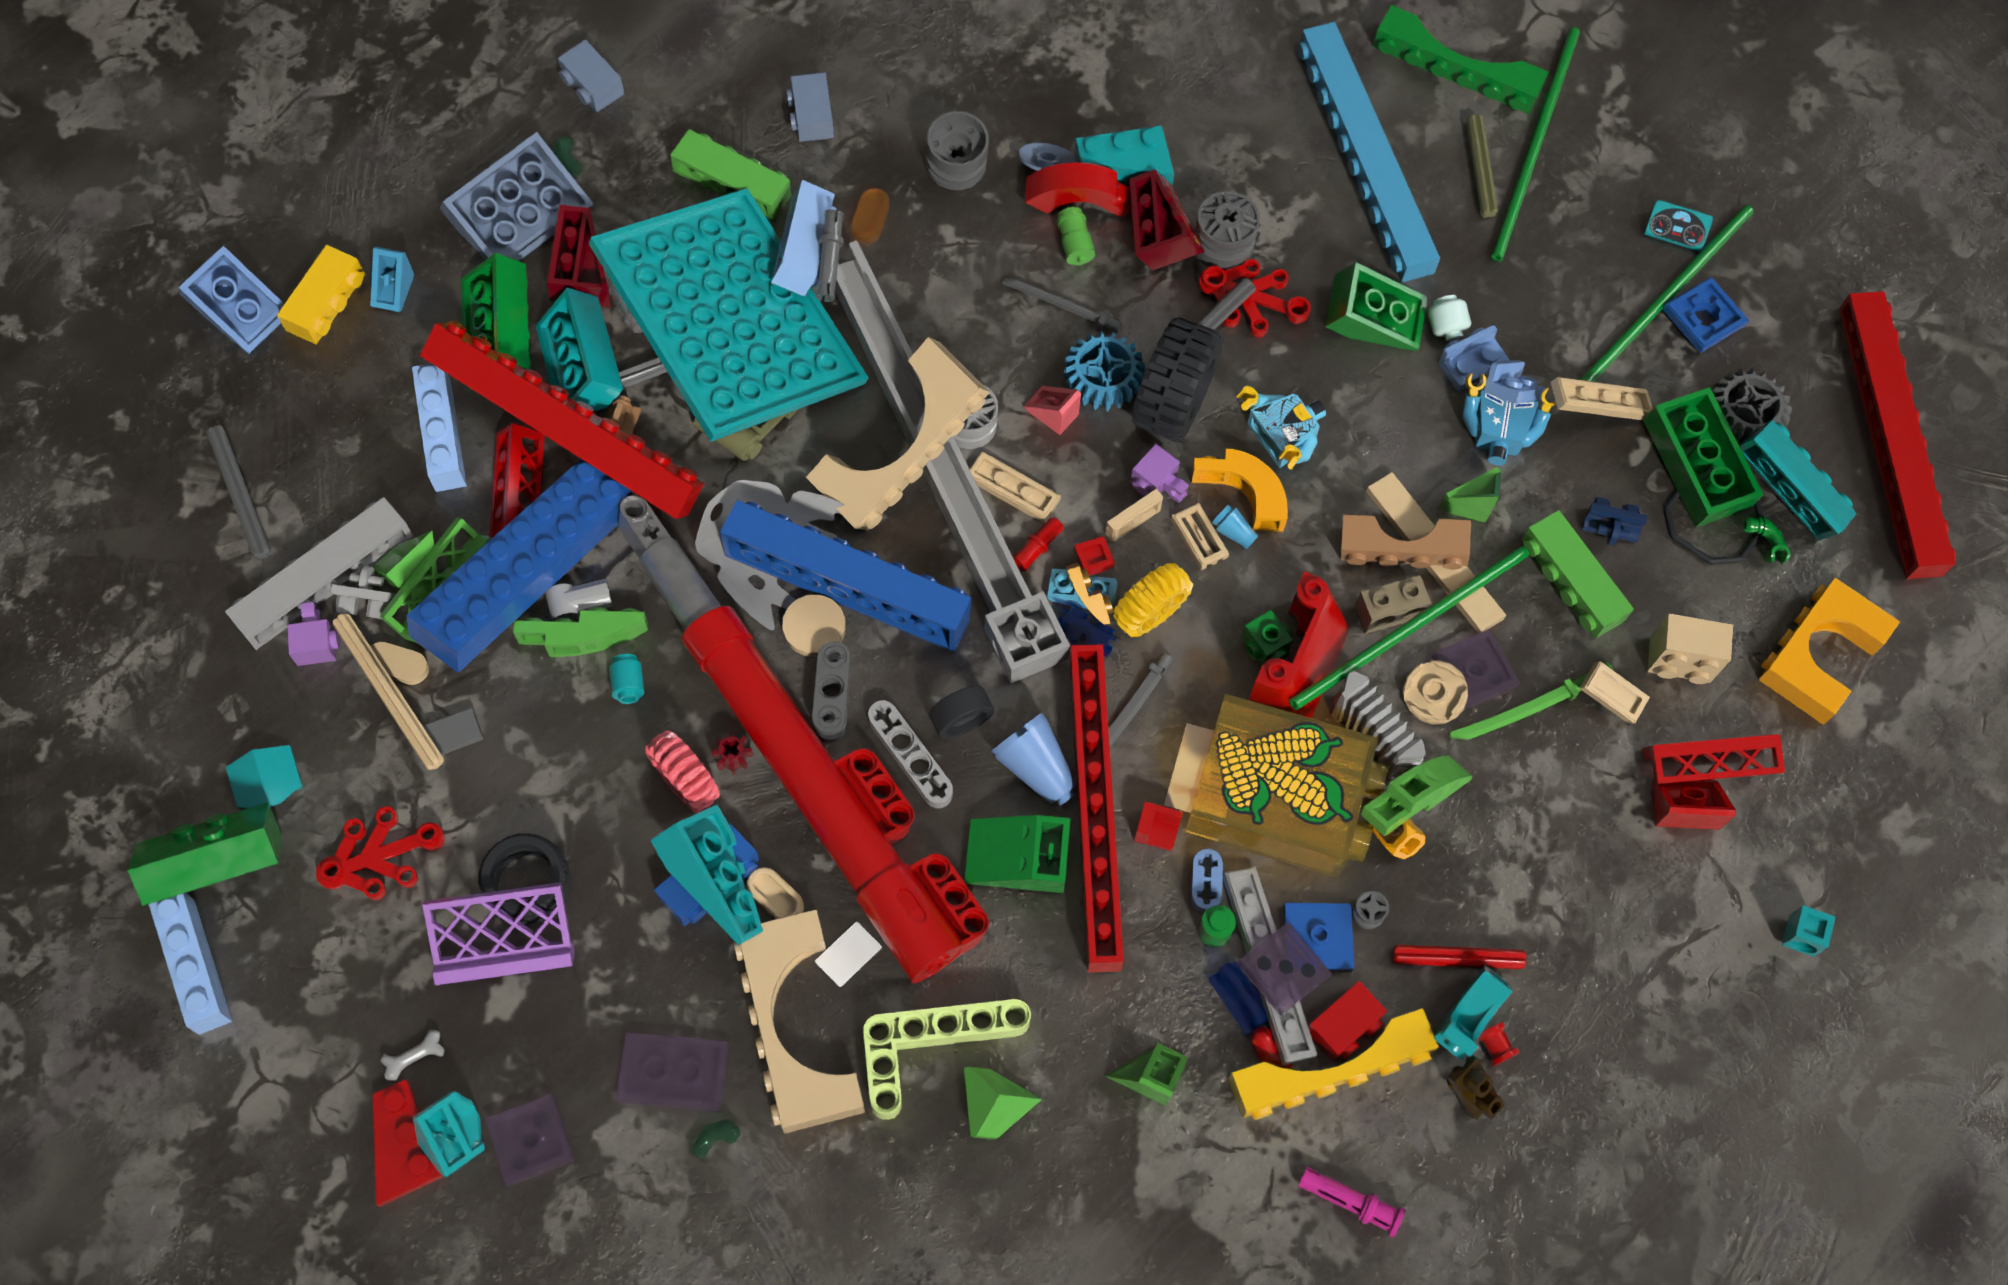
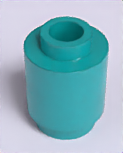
(626, 678)

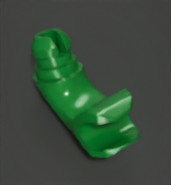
(1765, 527)

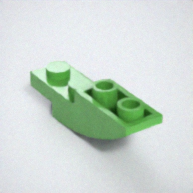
(593, 633)
(1413, 791)

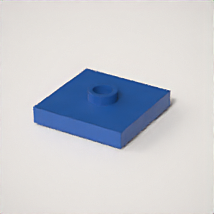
(1325, 930)

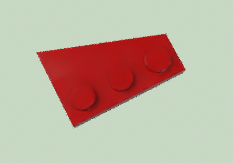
(399, 1159)

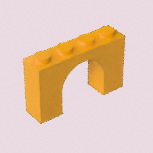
(1792, 669)

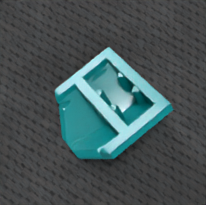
(264, 777)
(449, 1132)

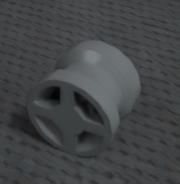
(1375, 905)

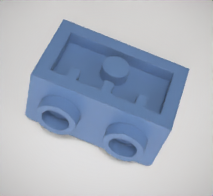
(1471, 356)
(1506, 382)

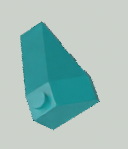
(705, 864)

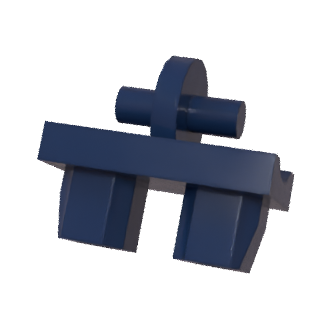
(1614, 522)

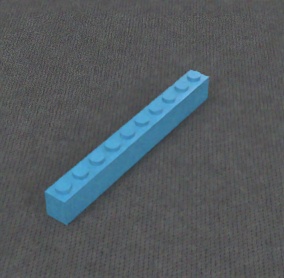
(1368, 153)

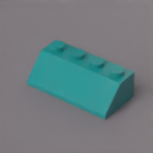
(579, 350)
(1797, 480)

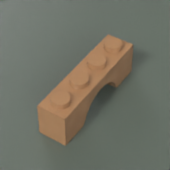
(1366, 542)

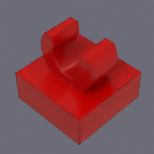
(1094, 555)

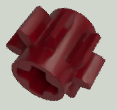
(732, 744)

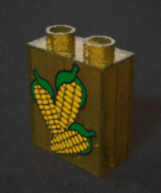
(1286, 787)

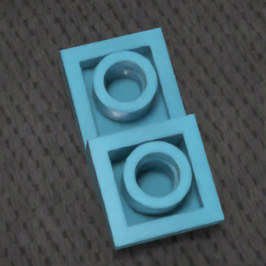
(1062, 590)

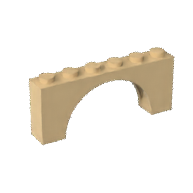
(950, 398)
(801, 1094)

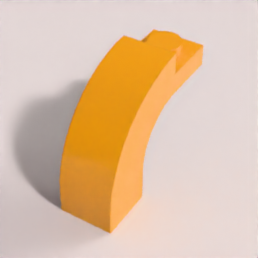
(1251, 478)

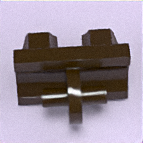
(1475, 1089)

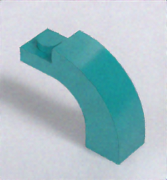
(1471, 1013)

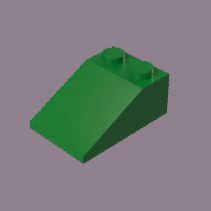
(1375, 309)

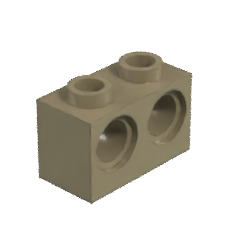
(1391, 604)

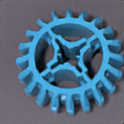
(1118, 361)

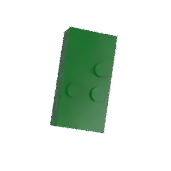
(1703, 457)
(205, 853)

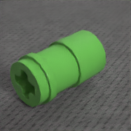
(1075, 236)

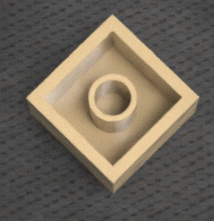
(1690, 648)

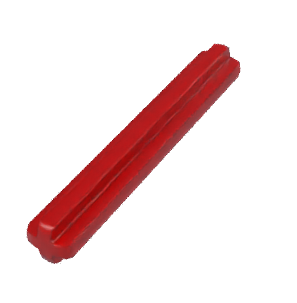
(1459, 956)

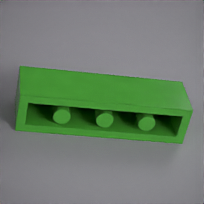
(727, 172)
(1577, 574)

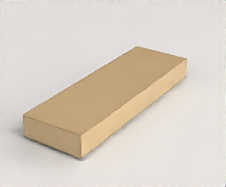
(1014, 487)

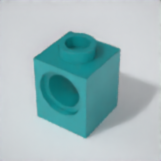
(1808, 931)

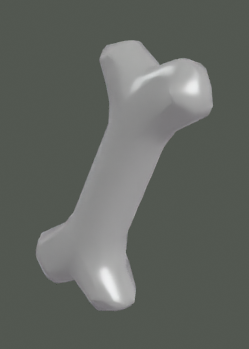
(396, 1064)

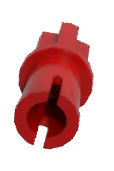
(1038, 543)

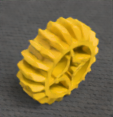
(1152, 599)

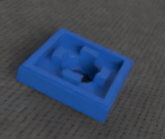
(1712, 299)

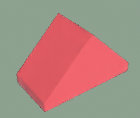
(1055, 406)

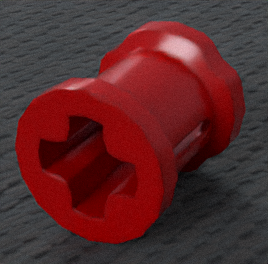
(1498, 1044)

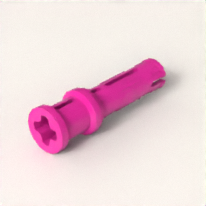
(1366, 1207)

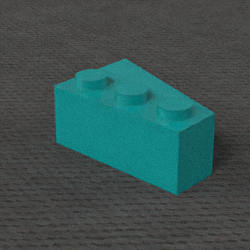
(1127, 153)

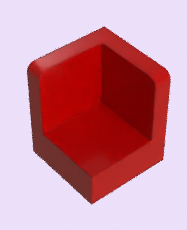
(1158, 826)

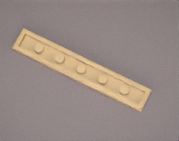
(1414, 524)

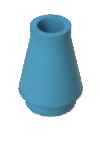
(1234, 526)

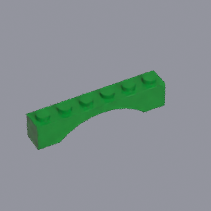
(1509, 83)

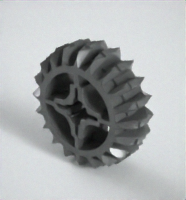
(1753, 398)

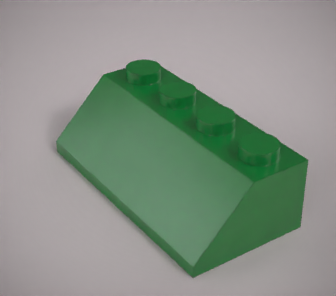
(497, 306)

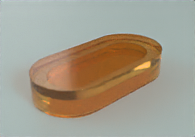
(870, 216)

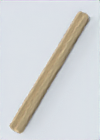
(388, 692)

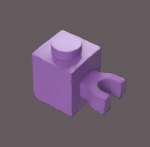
(1158, 472)
(313, 639)

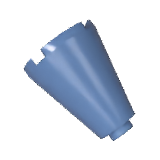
(1038, 760)

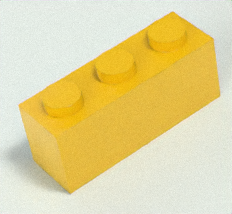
(321, 294)

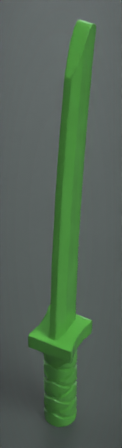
(1568, 689)

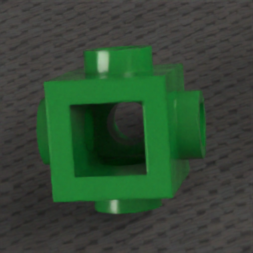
(1267, 638)

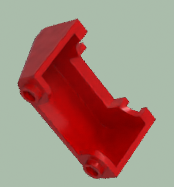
(1324, 634)

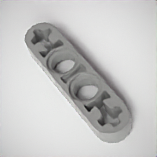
(906, 756)

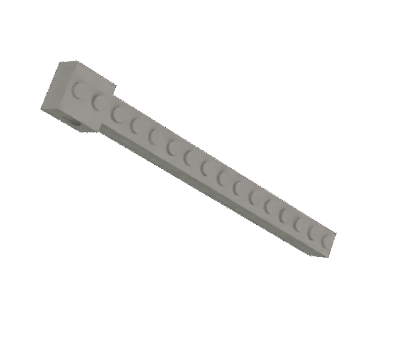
(1019, 624)

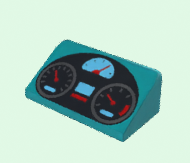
(1678, 225)

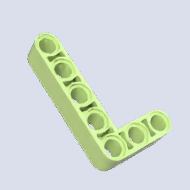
(931, 1036)

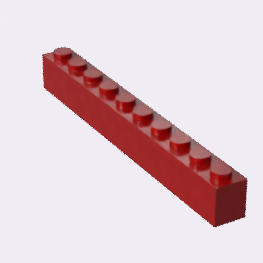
(562, 419)
(1897, 436)
(1095, 810)

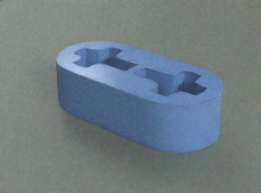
(1214, 879)

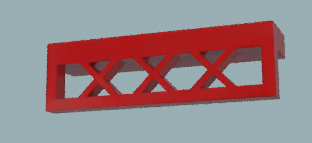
(508, 476)
(1715, 747)

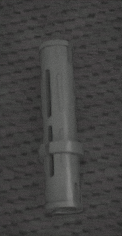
(831, 243)

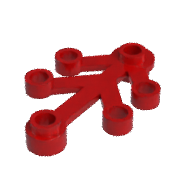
(1225, 284)
(374, 855)

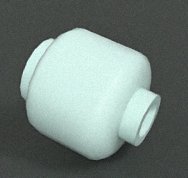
(1449, 317)

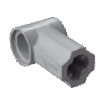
(567, 601)

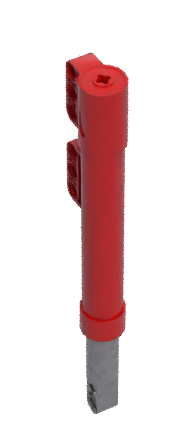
(832, 795)

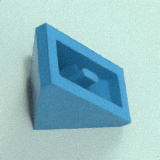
(390, 279)

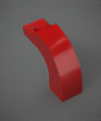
(1077, 183)

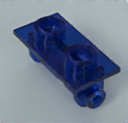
(1075, 624)
(1239, 997)

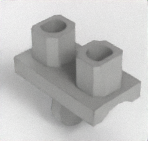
(348, 597)

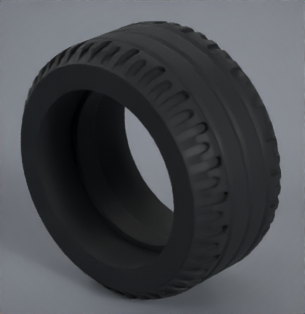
(516, 847)

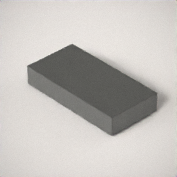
(454, 731)

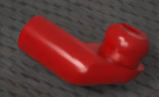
(1266, 1048)

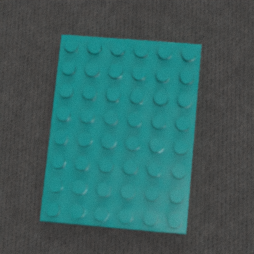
(716, 319)

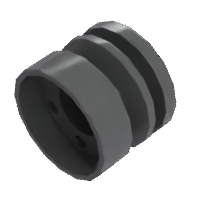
(957, 150)
(1227, 229)

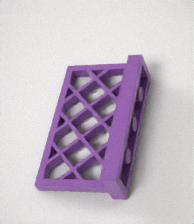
(497, 961)

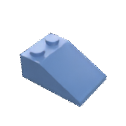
(233, 300)

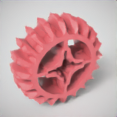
(682, 771)

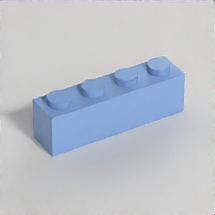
(800, 247)
(439, 427)
(190, 963)

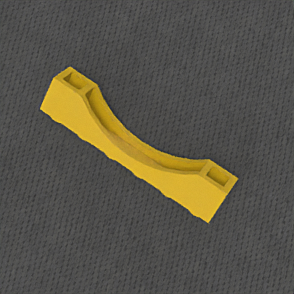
(1268, 1086)

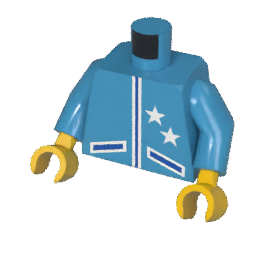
(1501, 424)

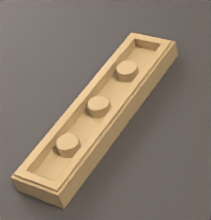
(1601, 398)

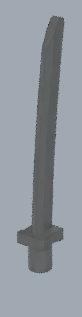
(1103, 320)
(1157, 672)

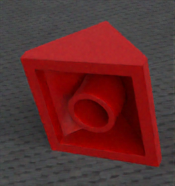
(1692, 805)

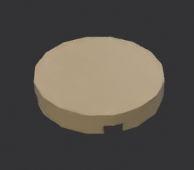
(812, 623)
(1435, 692)

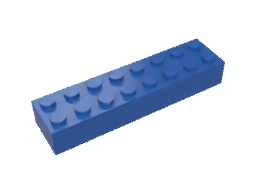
(517, 566)
(846, 575)

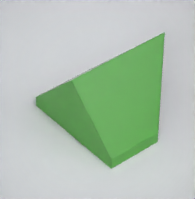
(1474, 498)
(402, 562)
(1152, 1073)
(994, 1102)

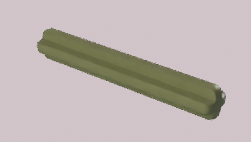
(1481, 166)

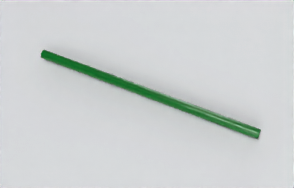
(1535, 145)
(1667, 295)
(1408, 628)

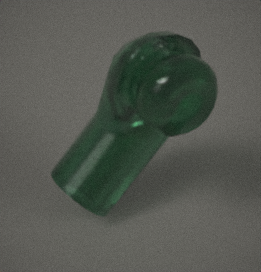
(562, 151)
(714, 1133)

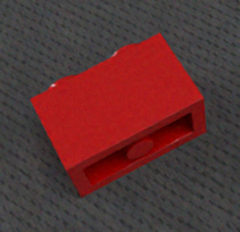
(1347, 1021)

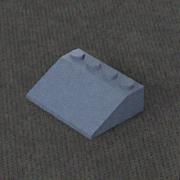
(514, 201)

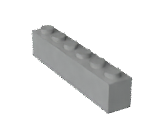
(310, 577)

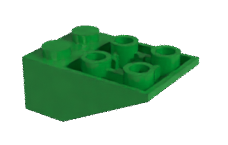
(1018, 852)

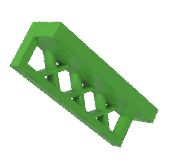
(454, 562)

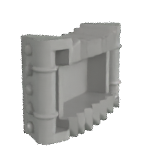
(1368, 715)

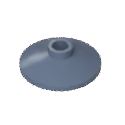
(1044, 155)

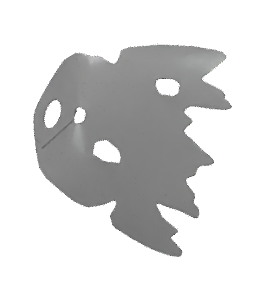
(734, 575)

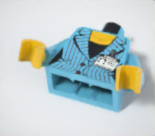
(1283, 425)

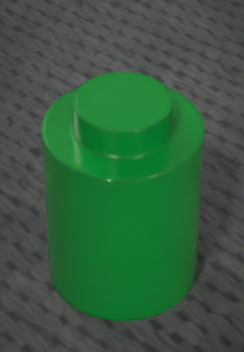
(1216, 926)

